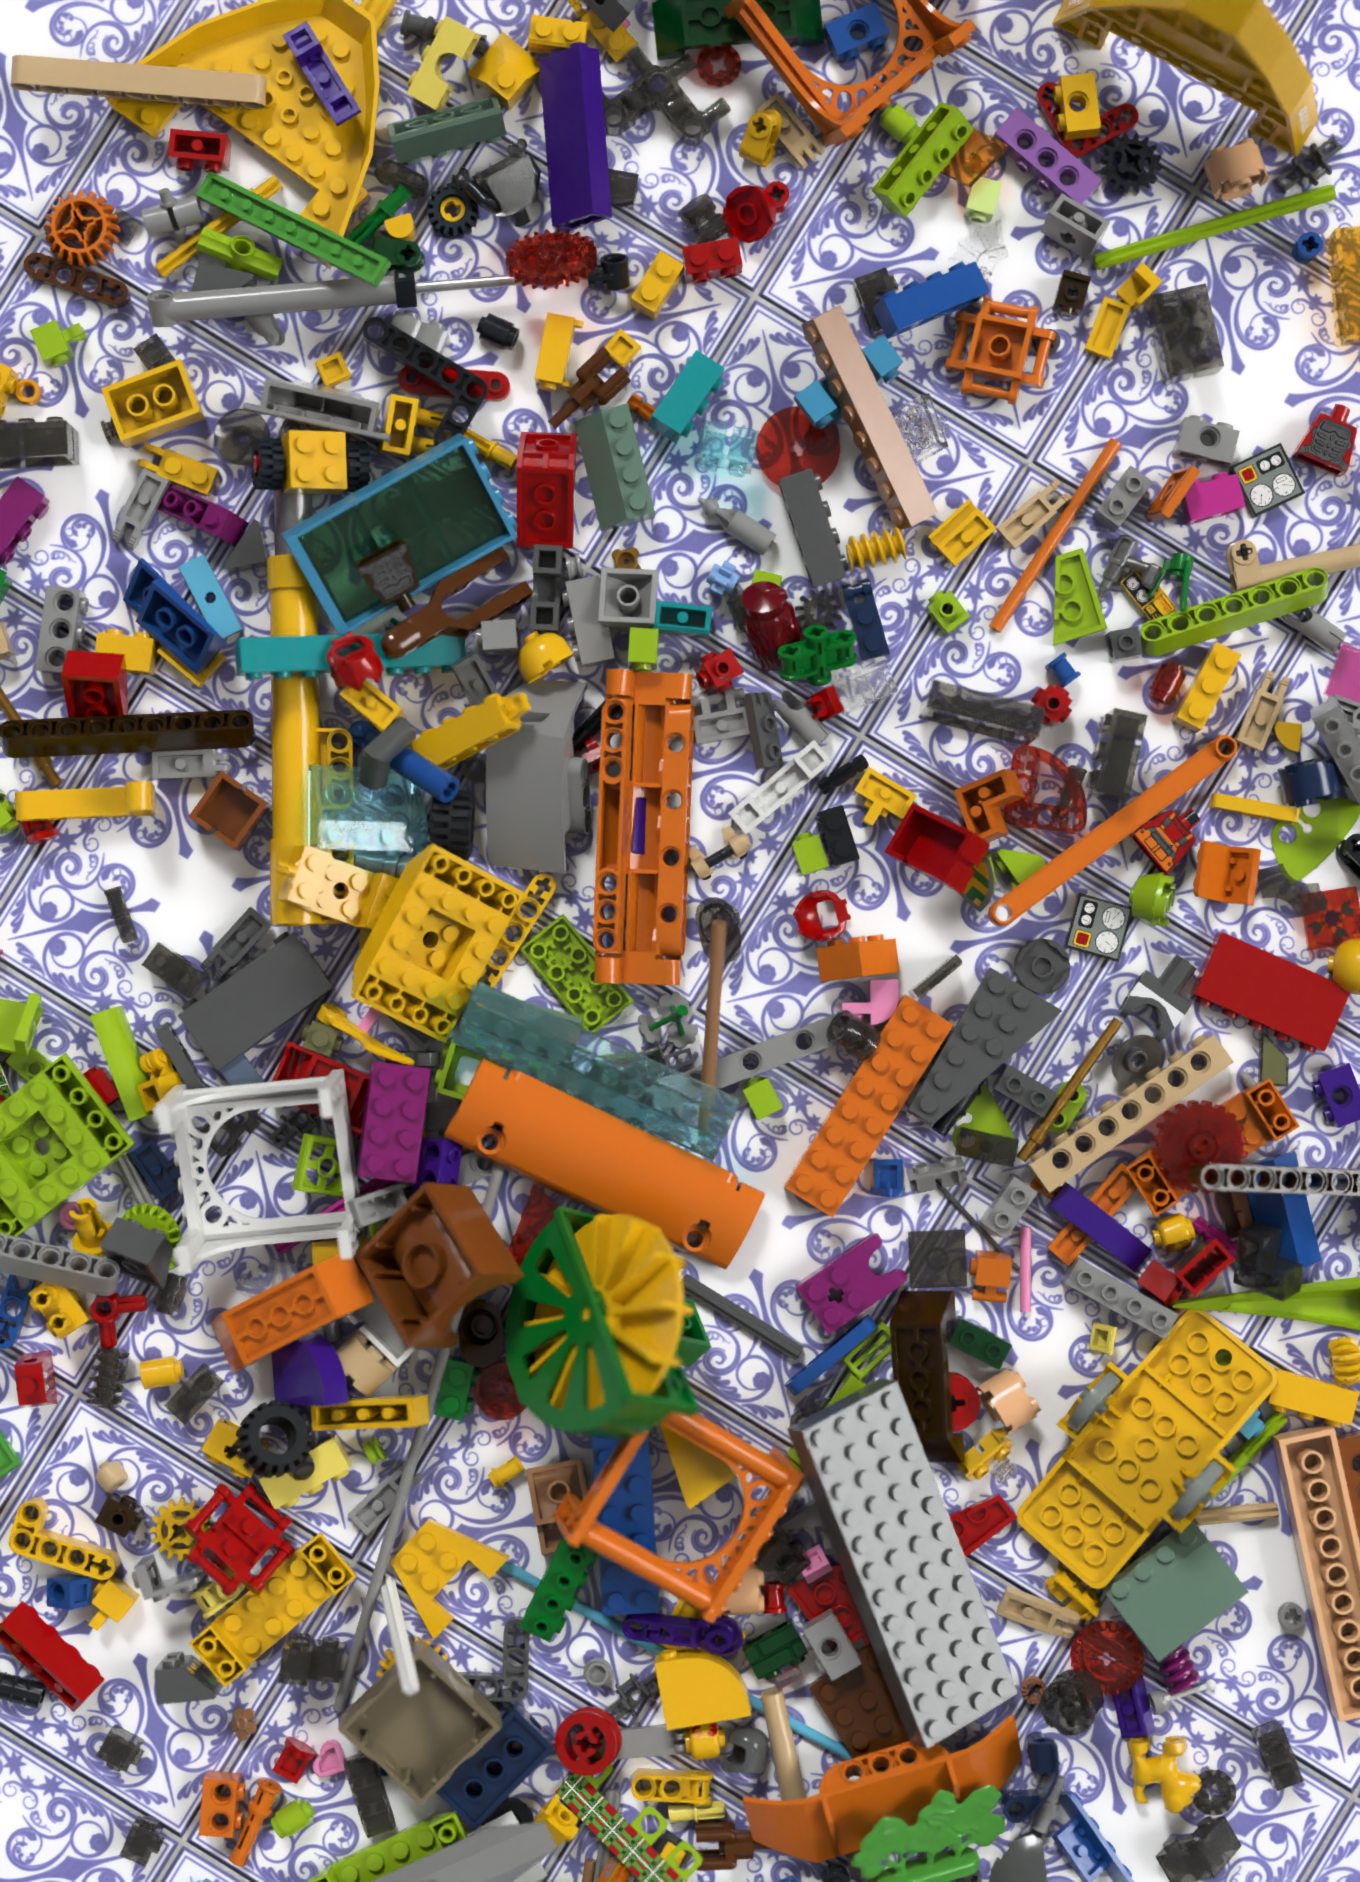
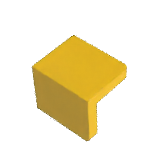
(1139, 287)

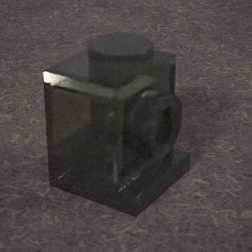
(154, 352)

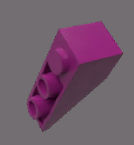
(18, 511)
(203, 515)

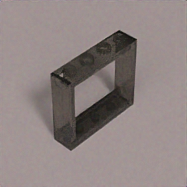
(981, 712)

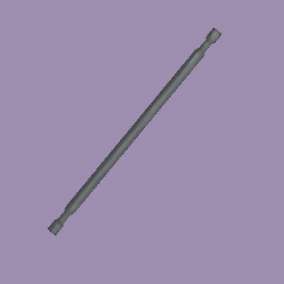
(973, 1221)

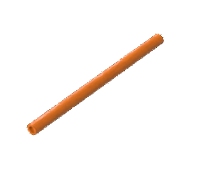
(1055, 535)

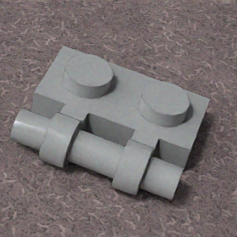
(721, 724)

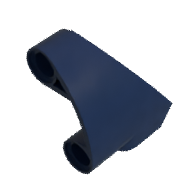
(1043, 1759)

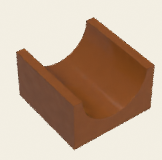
(435, 1261)

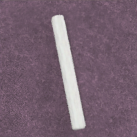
(399, 1636)

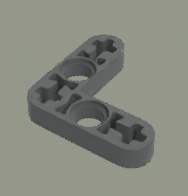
(510, 1672)

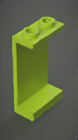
(19, 1024)

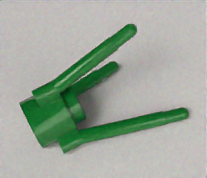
(1180, 570)

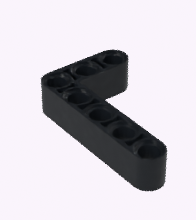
(433, 374)

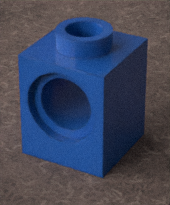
(69, 1591)

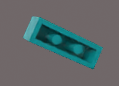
(687, 397)

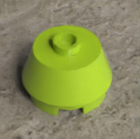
(1153, 898)

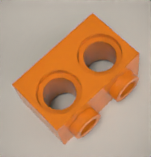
(214, 1803)

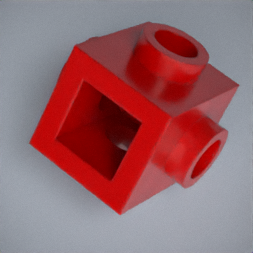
(718, 671)
(1058, 695)

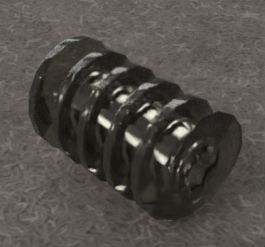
(108, 1377)

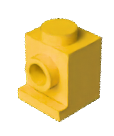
(558, 1819)

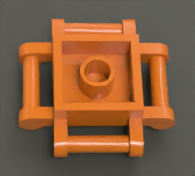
(1000, 349)

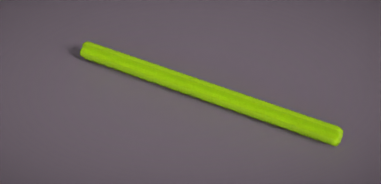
(1214, 227)

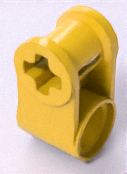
(761, 137)

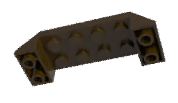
(923, 1369)

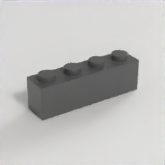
(812, 529)

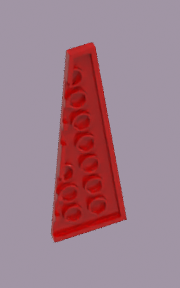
(973, 1528)

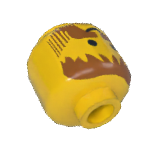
(1173, 1233)

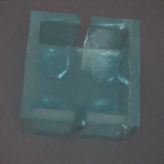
(712, 445)

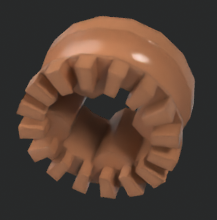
(1034, 1680)

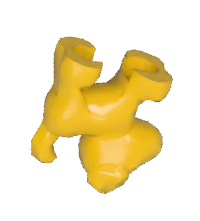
(1176, 1786)

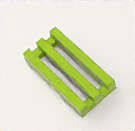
(853, 1366)

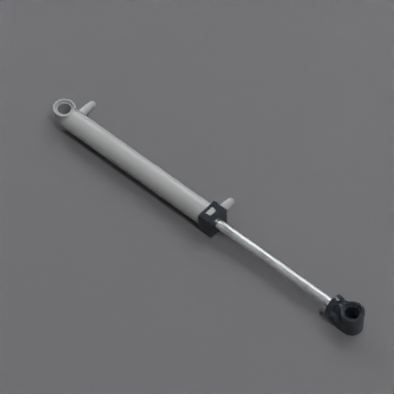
(171, 307)

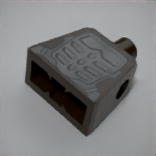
(390, 574)

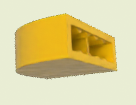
(699, 1688)

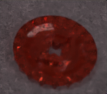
(1121, 1645)

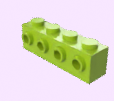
(923, 159)

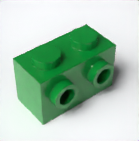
(455, 1389)

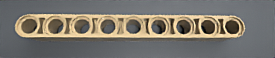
(138, 82)

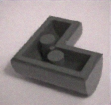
(382, 750)

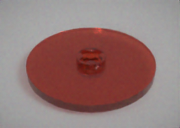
(780, 435)

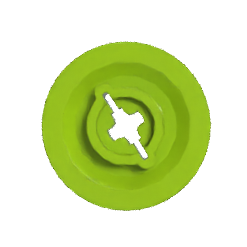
(153, 1216)

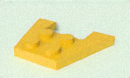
(432, 1560)

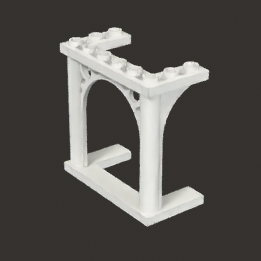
(208, 1238)

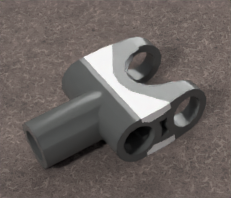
(1161, 995)

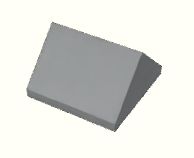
(627, 598)

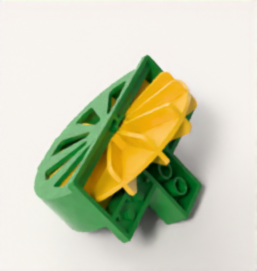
(602, 1327)

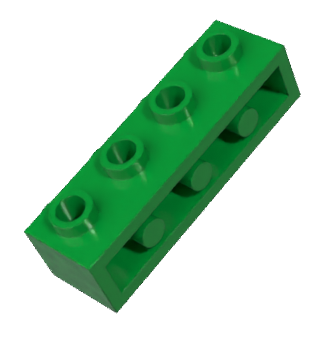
(557, 1589)

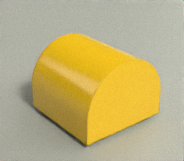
(401, 227)

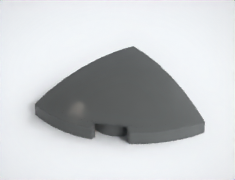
(1022, 1861)

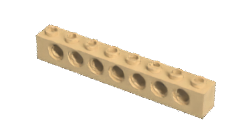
(1214, 1061)

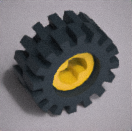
(444, 222)

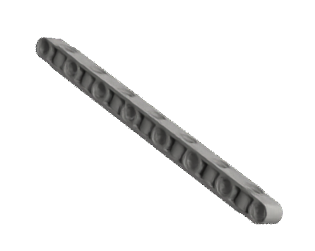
(729, 1070)

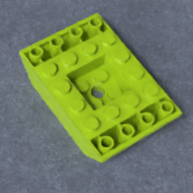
(81, 1138)

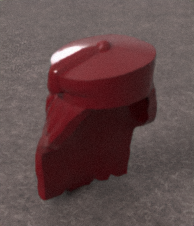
(769, 622)

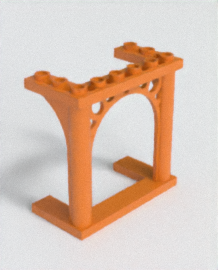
(934, 30)
(701, 1591)

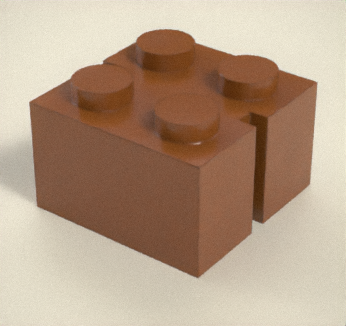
(231, 810)

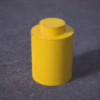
(161, 1372)

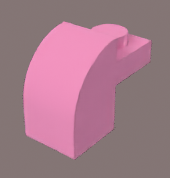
(882, 1002)

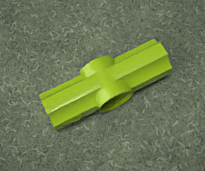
(239, 254)

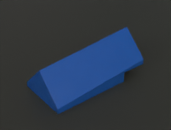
(171, 619)
(1288, 1213)

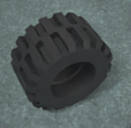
(454, 824)
(293, 1426)

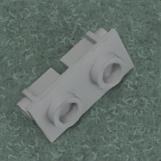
(923, 1175)

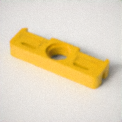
(1254, 808)

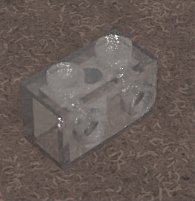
(864, 686)

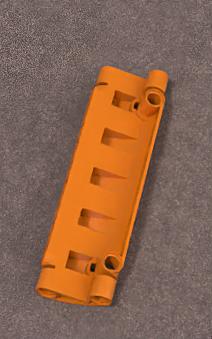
(604, 1162)

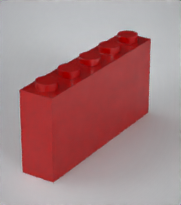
(1269, 993)

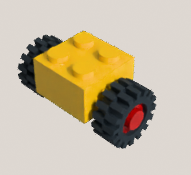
(310, 463)

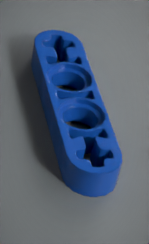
(12, 1292)
(831, 1355)

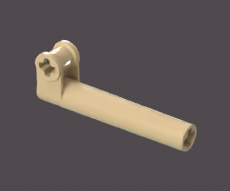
(1247, 572)
(782, 1745)

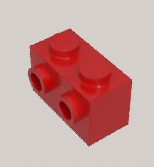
(199, 150)
(712, 260)

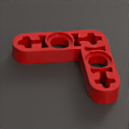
(1092, 143)

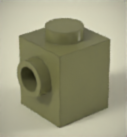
(322, 1038)

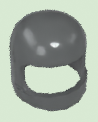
(749, 1750)

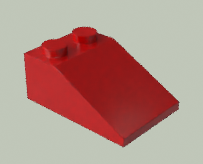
(95, 684)

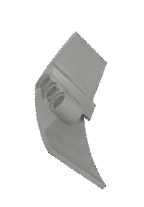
(536, 782)

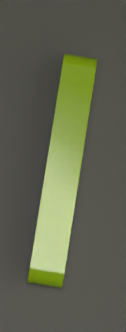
(1246, 608)

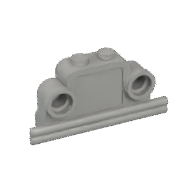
(320, 407)

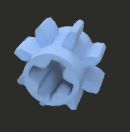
(723, 578)

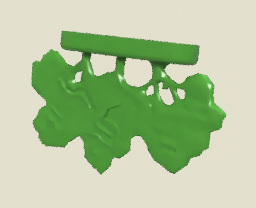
(937, 1827)

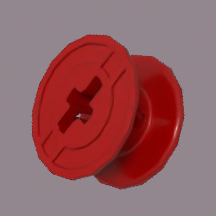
(963, 1412)

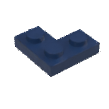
(156, 1168)

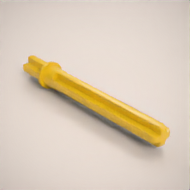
(220, 224)

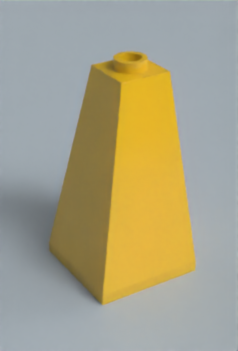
(696, 1468)

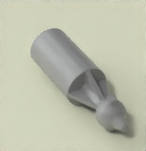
(739, 525)

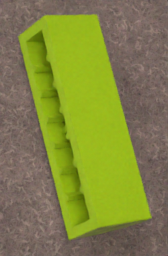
(122, 1058)

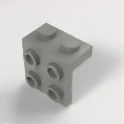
(148, 1579)

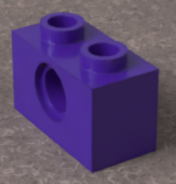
(1326, 1083)

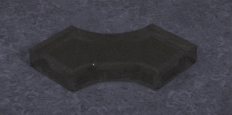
(1301, 896)

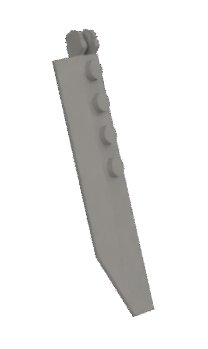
(486, 1856)

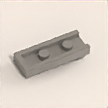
(651, 1741)

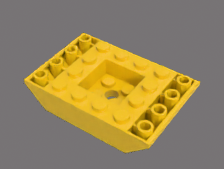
(433, 981)

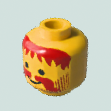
(704, 1741)

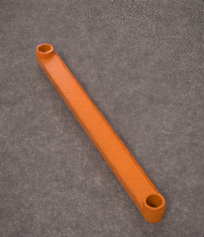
(1112, 830)

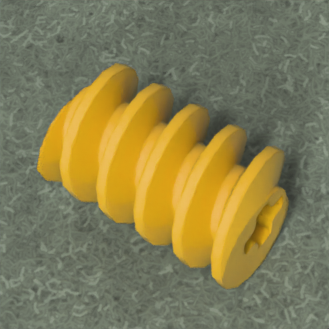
(875, 548)

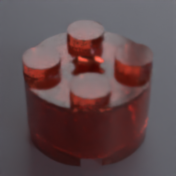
(490, 1399)

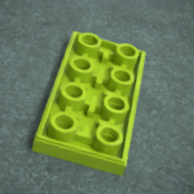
(568, 969)

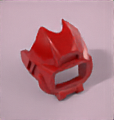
(356, 666)
(809, 920)

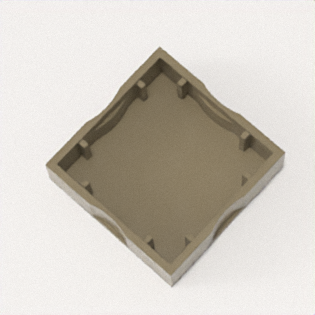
(423, 1734)

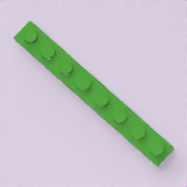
(293, 229)

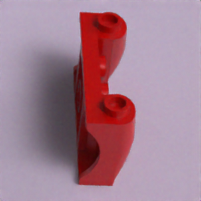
(304, 1063)

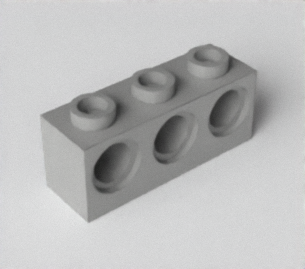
(55, 617)

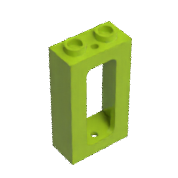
(445, 1078)

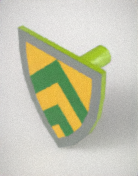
(982, 884)

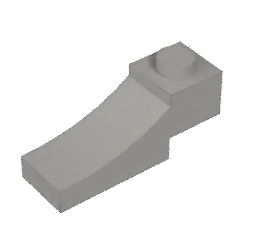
(379, 1204)

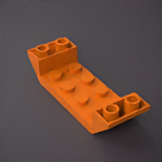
(1263, 1118)
(291, 1310)

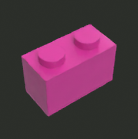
(1212, 498)

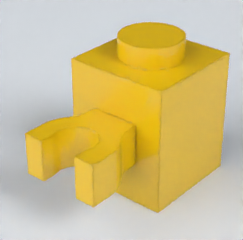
(113, 1599)

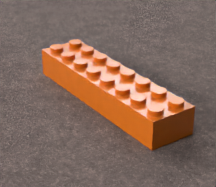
(868, 1106)

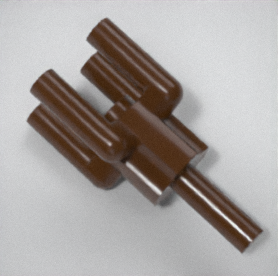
(591, 387)
(732, 1845)

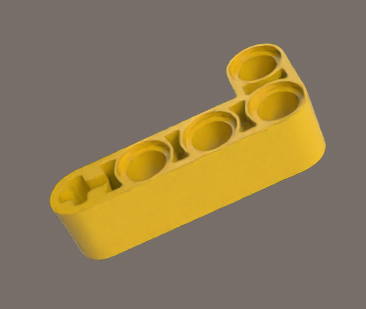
(65, 1545)

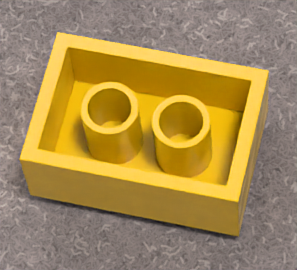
(153, 403)

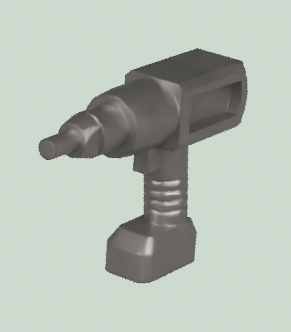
(1122, 561)

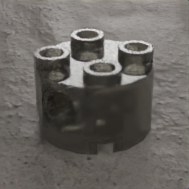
(1072, 1702)

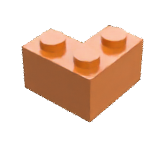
(982, 802)
(857, 958)

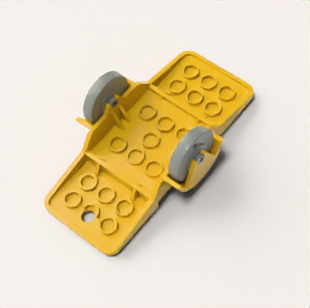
(1146, 1448)

